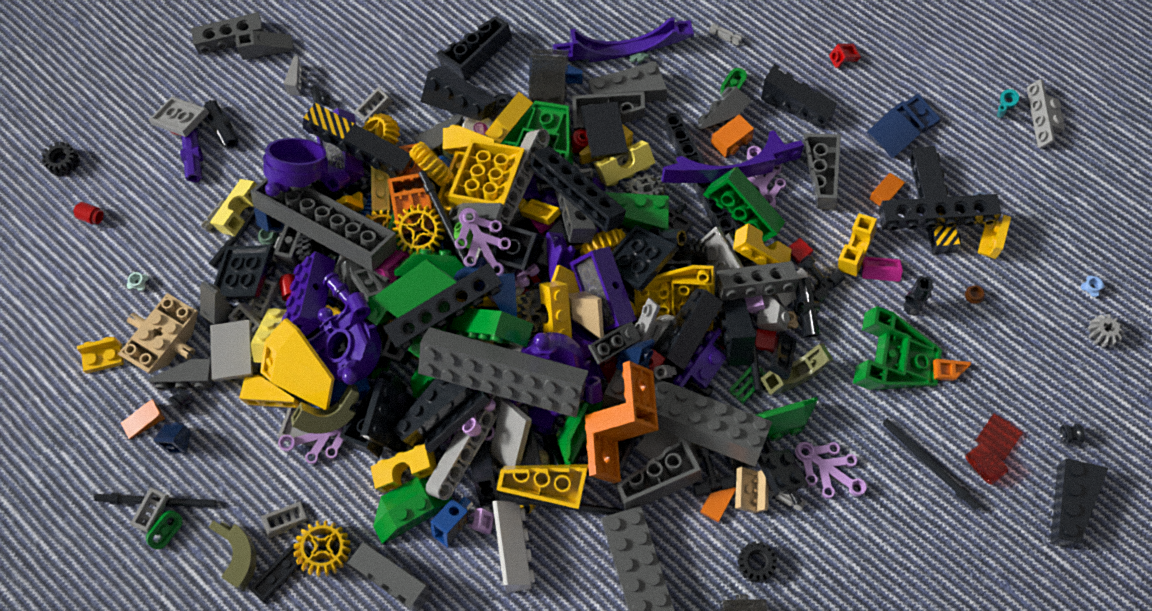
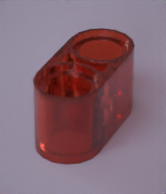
(986, 463)

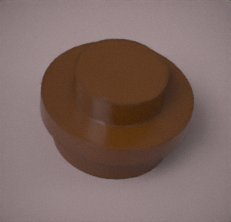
(974, 294)

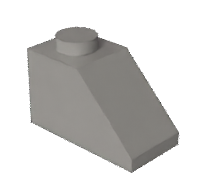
(774, 315)

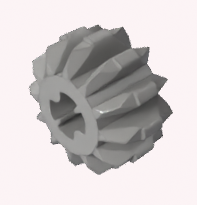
(1106, 330)

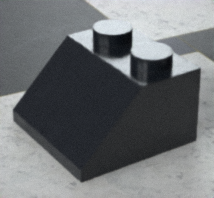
(523, 249)

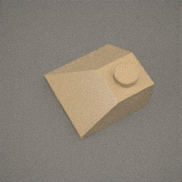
(587, 312)

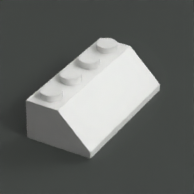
(512, 546)

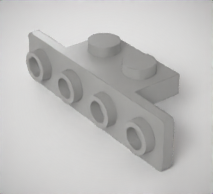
(1045, 114)
(647, 325)

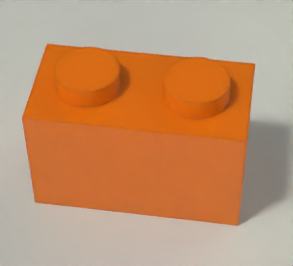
(732, 136)

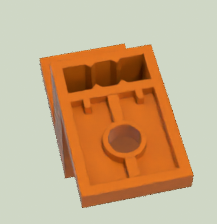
(409, 191)
(621, 422)

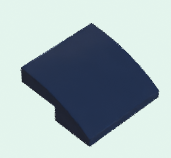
(918, 113)
(893, 132)

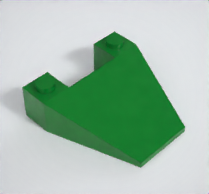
(547, 116)
(409, 292)
(902, 354)

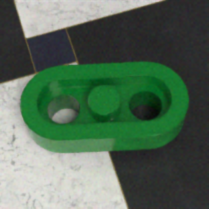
(731, 81)
(165, 530)

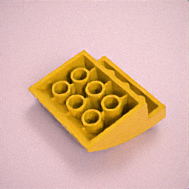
(481, 174)

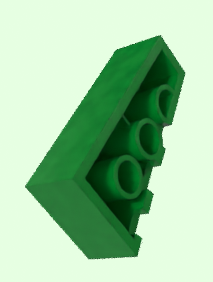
(745, 202)
(643, 210)
(492, 326)

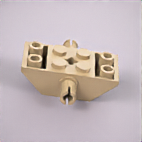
(161, 335)

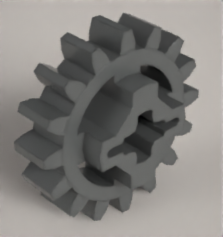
(645, 185)
(531, 303)

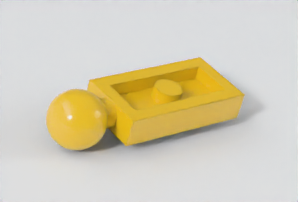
(538, 211)

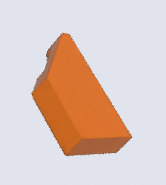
(949, 369)
(717, 503)

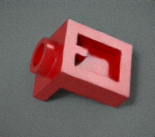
(844, 53)

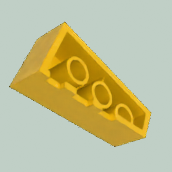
(545, 482)

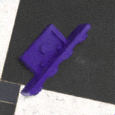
(704, 362)

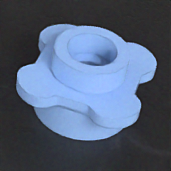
(1096, 282)

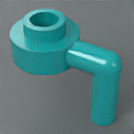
(1009, 93)

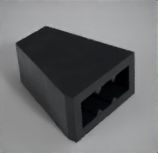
(484, 476)

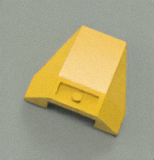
(674, 288)
(295, 366)

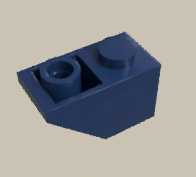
(637, 353)

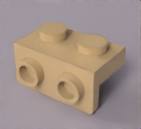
(751, 490)

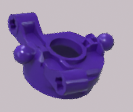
(298, 164)
(363, 340)
(563, 350)

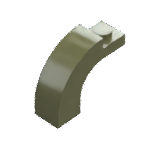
(802, 371)
(323, 421)
(244, 554)

